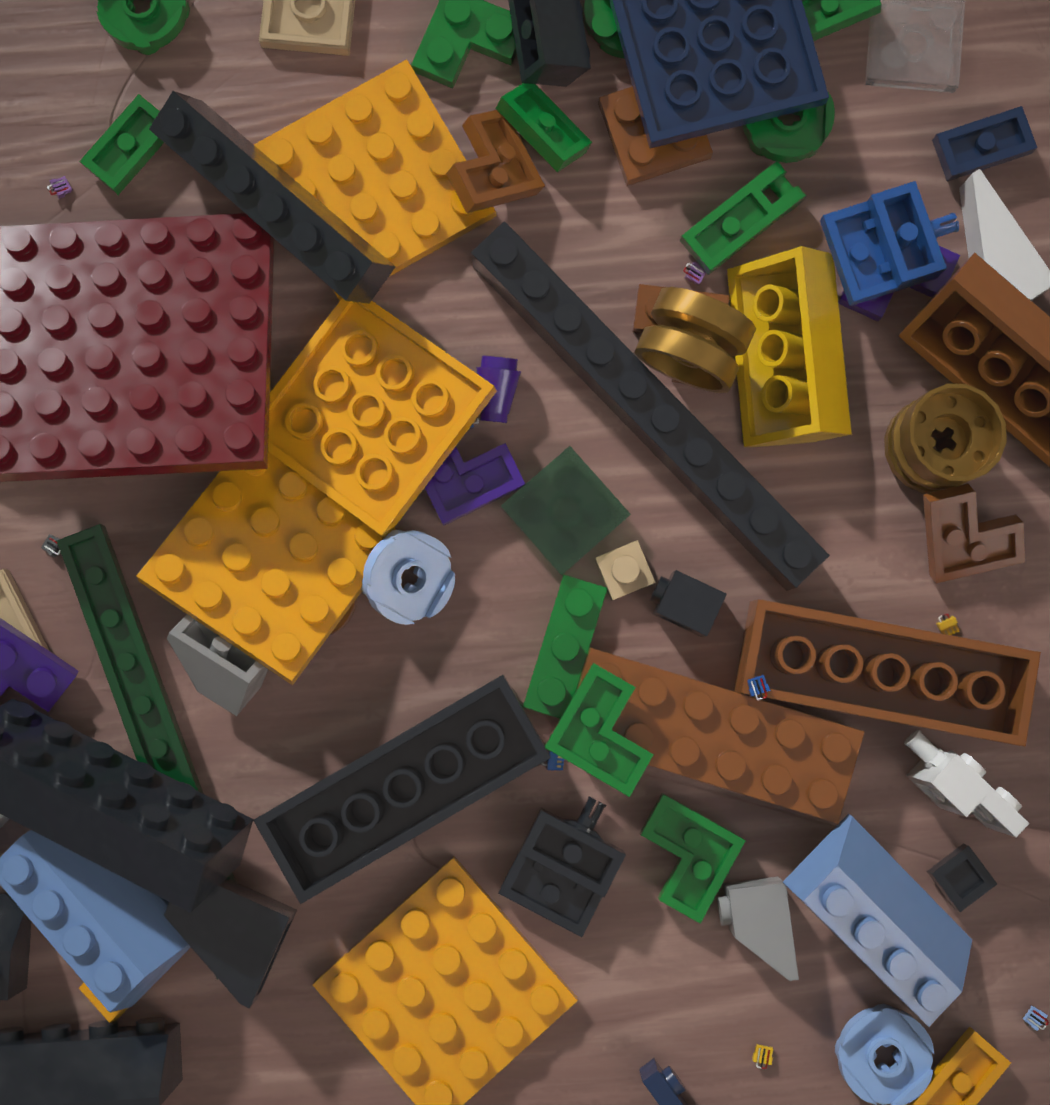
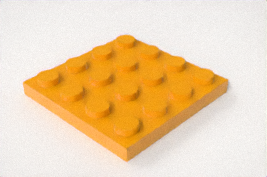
(381, 166)
(372, 412)
(264, 564)
(445, 990)

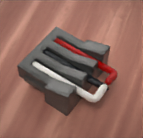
(51, 546)

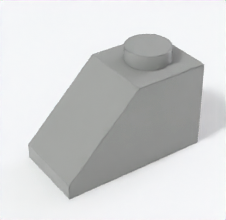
(216, 666)
(761, 921)

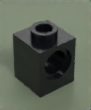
(687, 602)

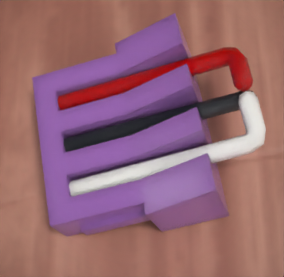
(60, 187)
(695, 273)

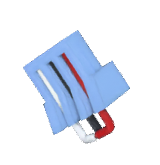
(1035, 1018)

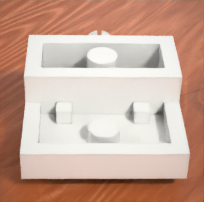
(958, 787)

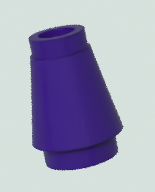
(504, 376)

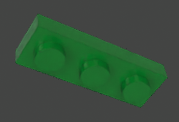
(565, 646)

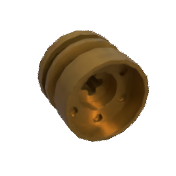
(968, 433)

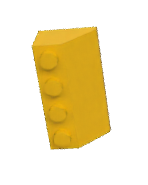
(795, 365)

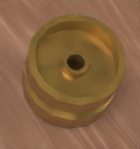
(695, 339)

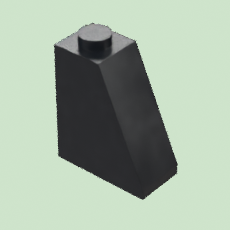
(235, 936)

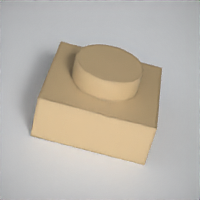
(624, 570)

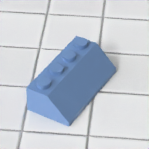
(884, 918)
(93, 919)

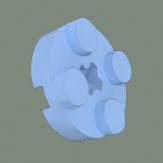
(384, 570)
(912, 1057)

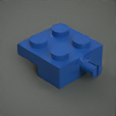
(886, 243)

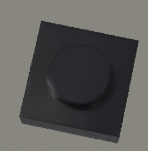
(962, 877)

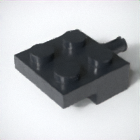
(563, 868)

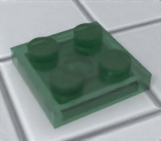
(565, 510)

